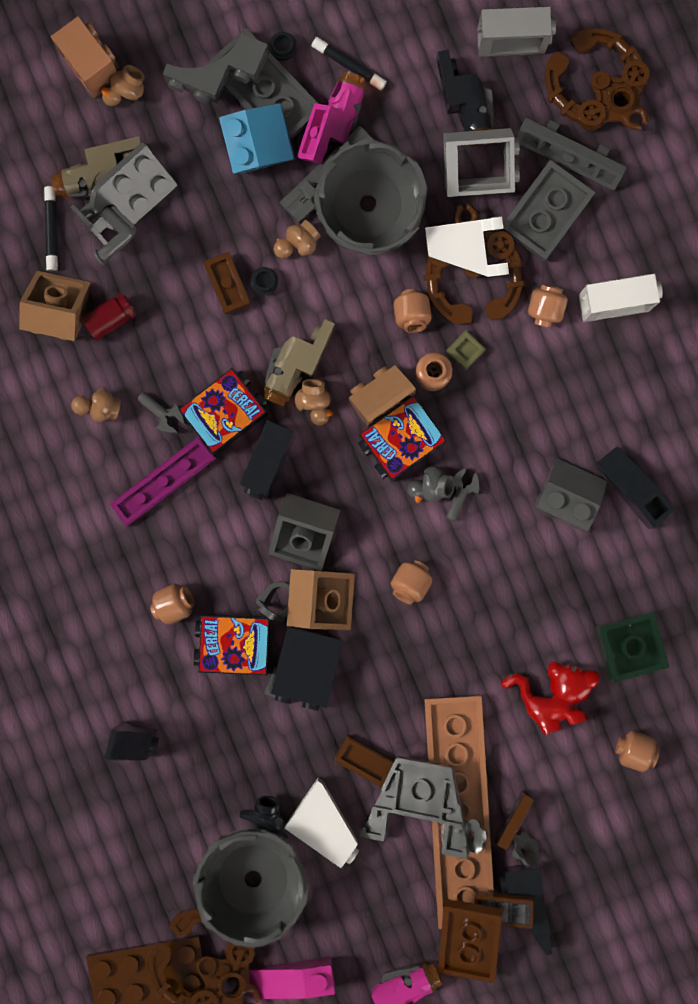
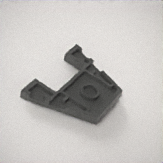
(422, 792)

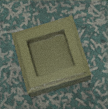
(466, 350)

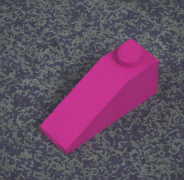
(294, 980)

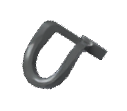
(267, 612)

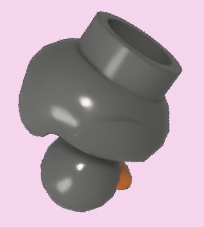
(434, 486)

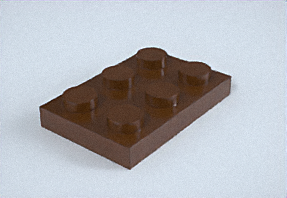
(470, 940)

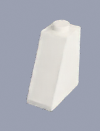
(323, 826)

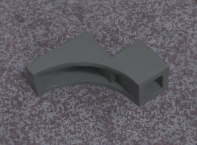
(208, 81)

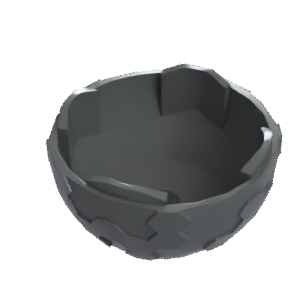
(373, 172)
(247, 912)

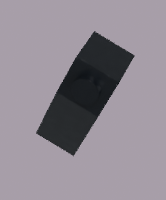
(131, 742)
(526, 881)

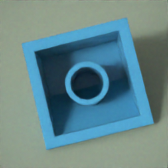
(257, 138)

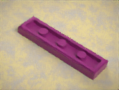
(162, 481)

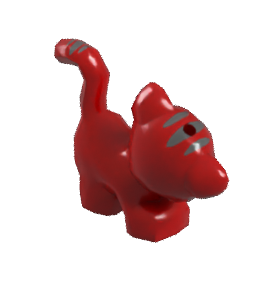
(569, 686)

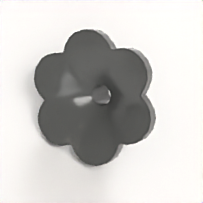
(480, 835)
(526, 849)

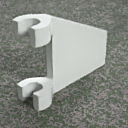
(464, 245)

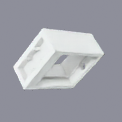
(619, 297)

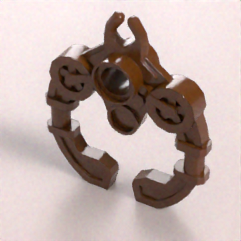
(607, 89)
(498, 246)
(211, 969)

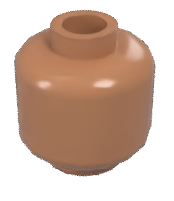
(547, 305)
(412, 311)
(440, 364)
(411, 582)
(172, 604)
(637, 751)

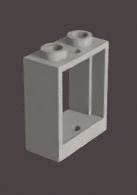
(515, 31)
(480, 185)

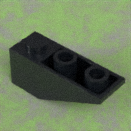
(636, 488)

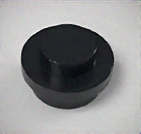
(282, 45)
(264, 281)

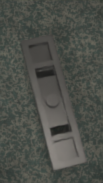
(570, 153)
(300, 200)

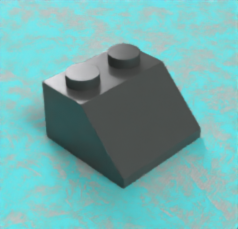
(571, 495)
(304, 531)

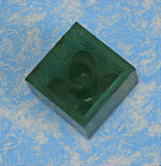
(631, 646)

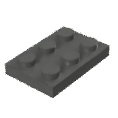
(547, 210)

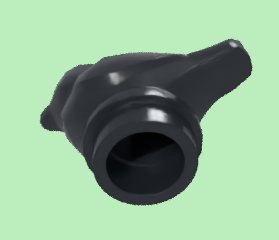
(266, 816)

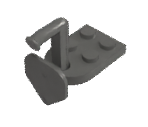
(124, 199)

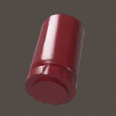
(108, 316)

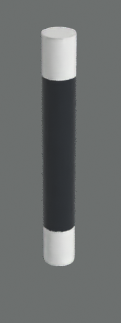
(349, 63)
(50, 229)

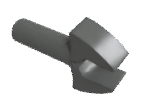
(161, 412)
(461, 494)

